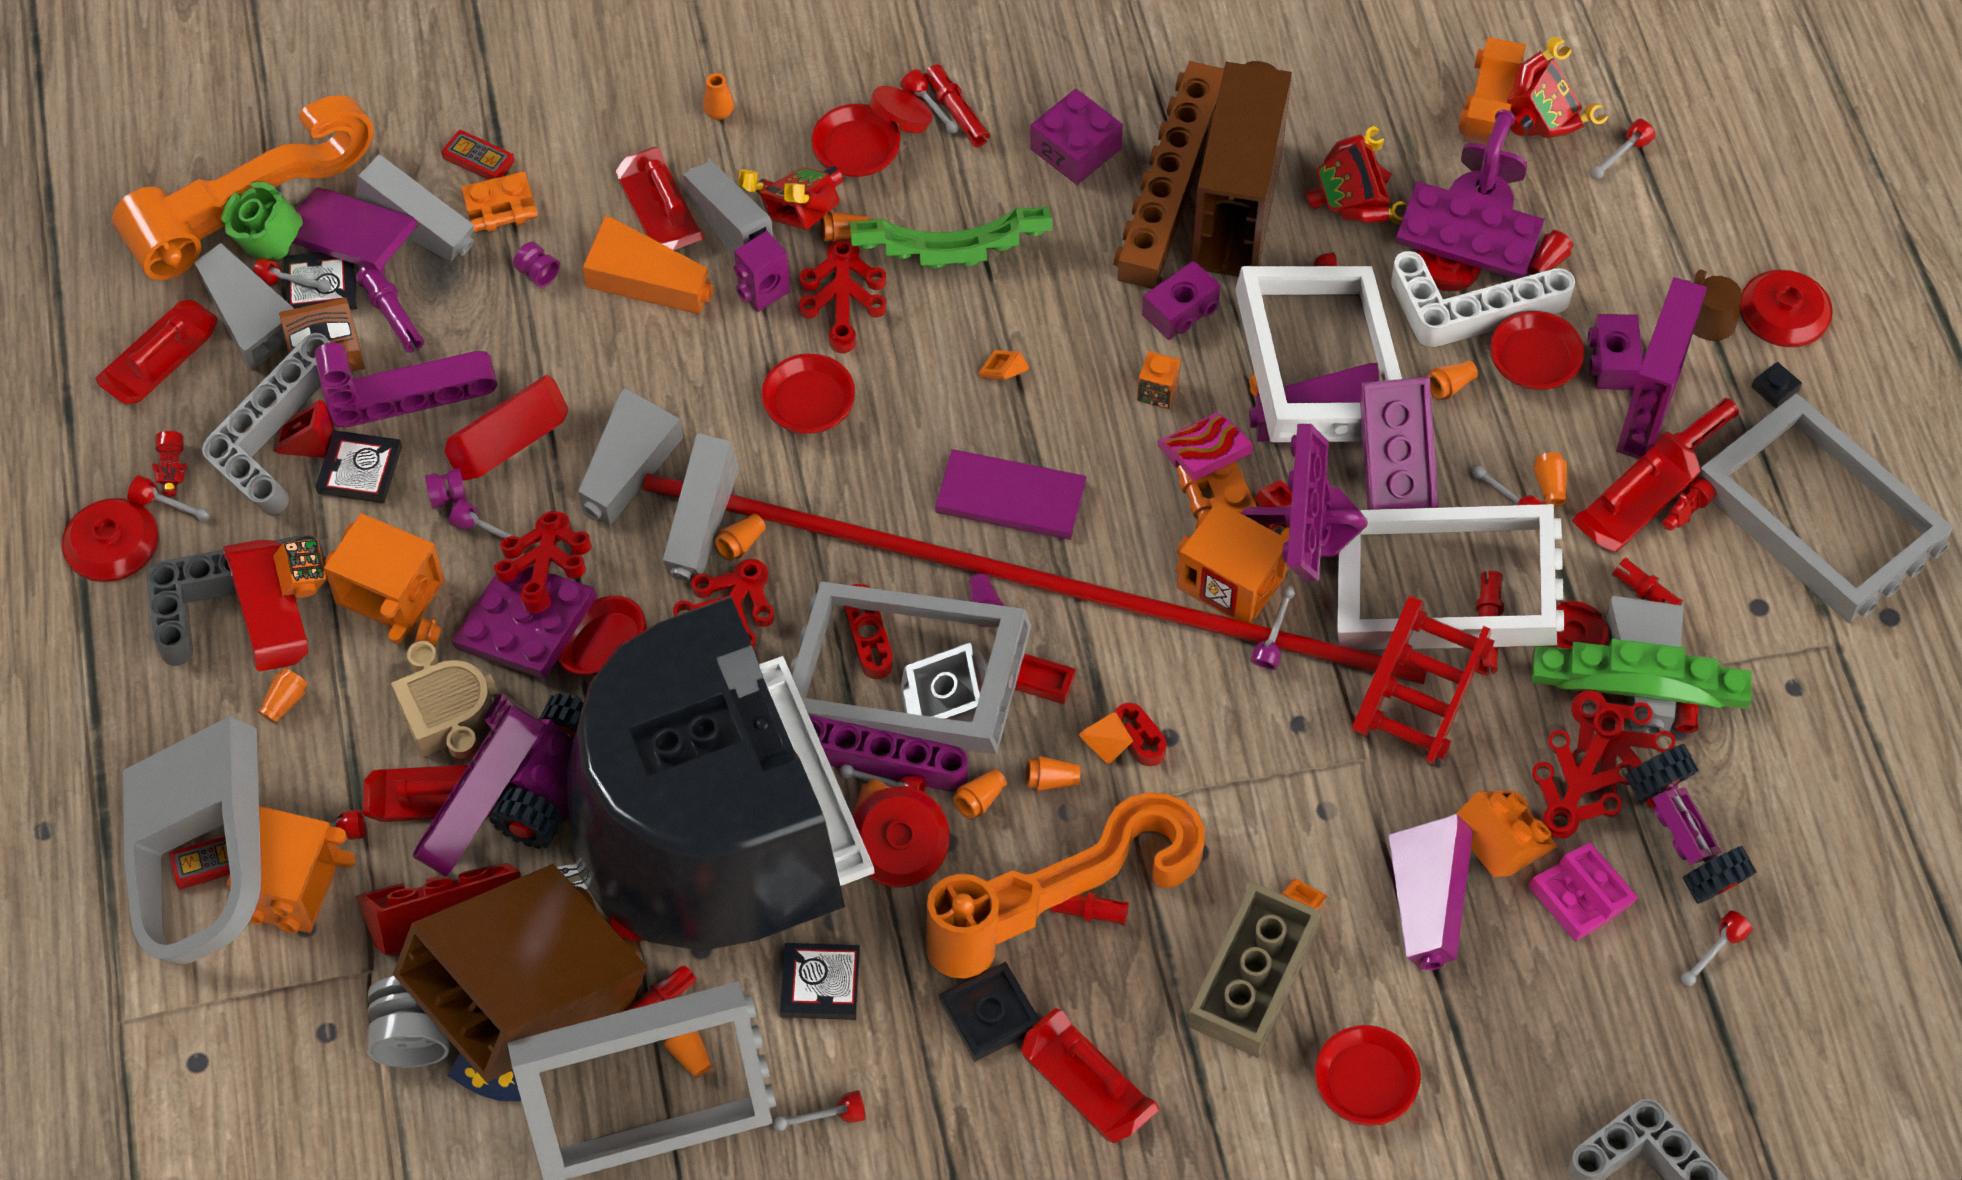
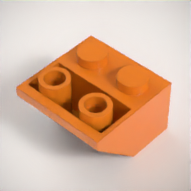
(1505, 832)

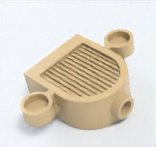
(443, 701)

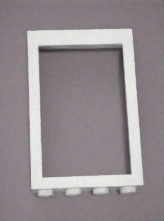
(1333, 420)
(1505, 630)

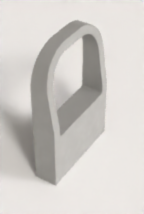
(181, 796)

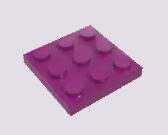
(519, 639)

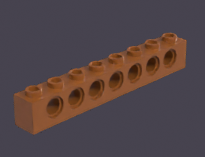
(1170, 177)

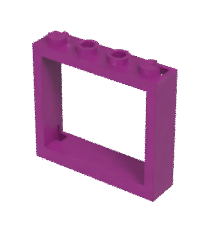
(1661, 367)

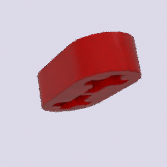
(1144, 730)

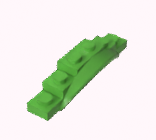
(945, 248)
(1643, 672)

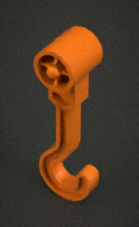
(167, 228)
(975, 914)

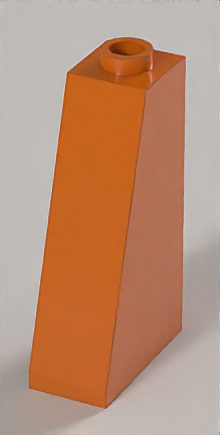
(644, 269)

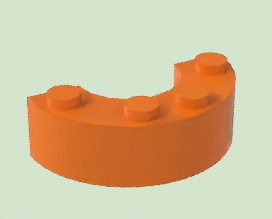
(1495, 81)

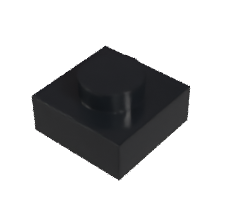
(1776, 384)

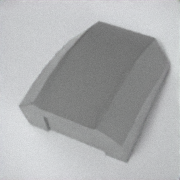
(945, 684)

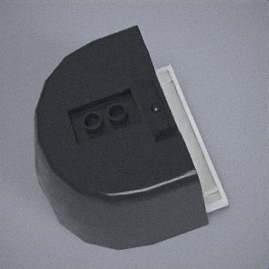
(706, 790)

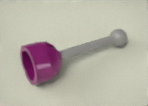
(466, 516)
(1268, 653)

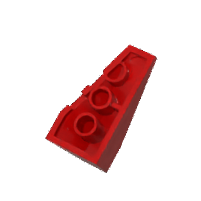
(393, 908)

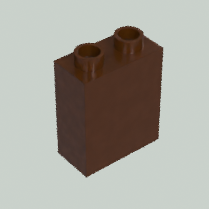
(1240, 167)
(517, 966)

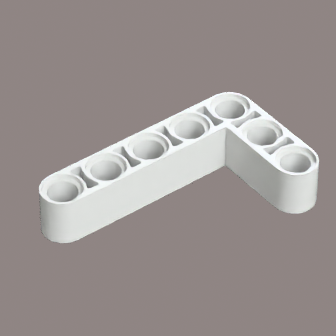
(1482, 308)

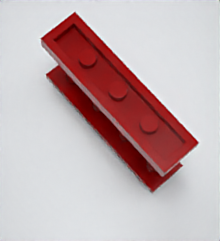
(1400, 652)

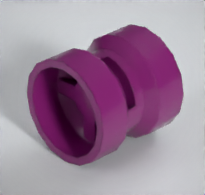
(532, 261)
(438, 491)

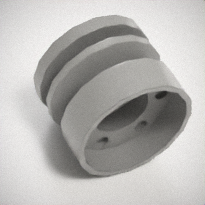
(401, 1029)

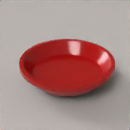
(855, 140)
(1786, 308)
(1537, 350)
(808, 393)
(110, 540)
(603, 629)
(903, 835)
(1367, 1075)

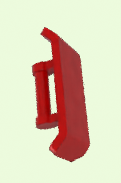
(657, 199)
(158, 352)
(507, 429)
(1639, 494)
(269, 617)
(409, 792)
(1086, 1077)

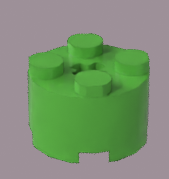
(261, 221)

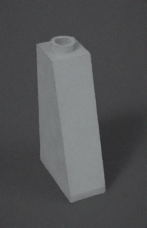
(725, 206)
(438, 226)
(244, 304)
(631, 446)
(700, 506)
(1647, 623)

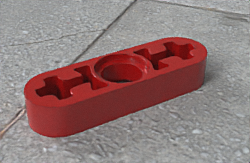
(864, 645)

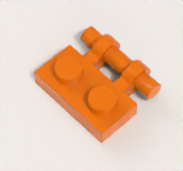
(496, 196)
(1223, 485)

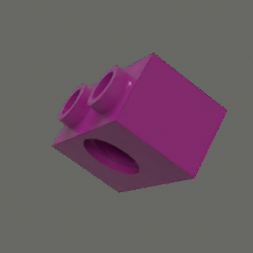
(761, 271)
(1189, 285)
(1622, 335)

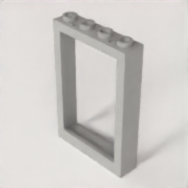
(1790, 549)
(998, 685)
(630, 1030)

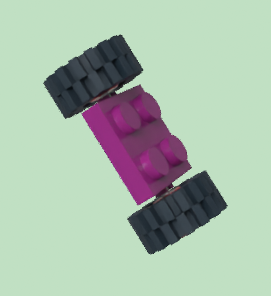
(540, 800)
(1691, 834)

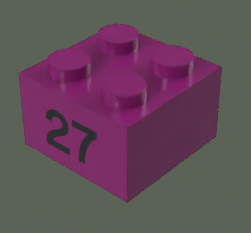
(1076, 136)

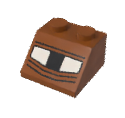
(328, 318)

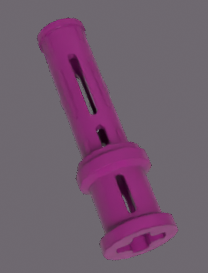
(384, 297)

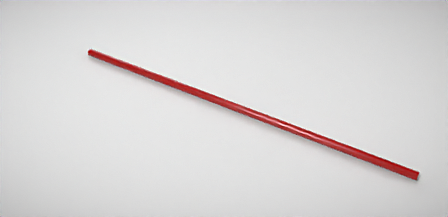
(1045, 581)

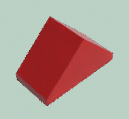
(306, 432)

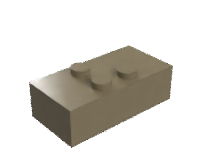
(1254, 969)

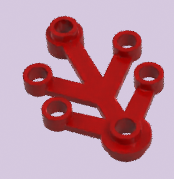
(842, 288)
(549, 529)
(742, 586)
(1622, 744)
(1580, 779)

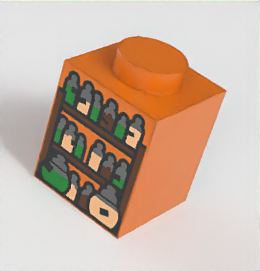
(1159, 380)
(300, 568)

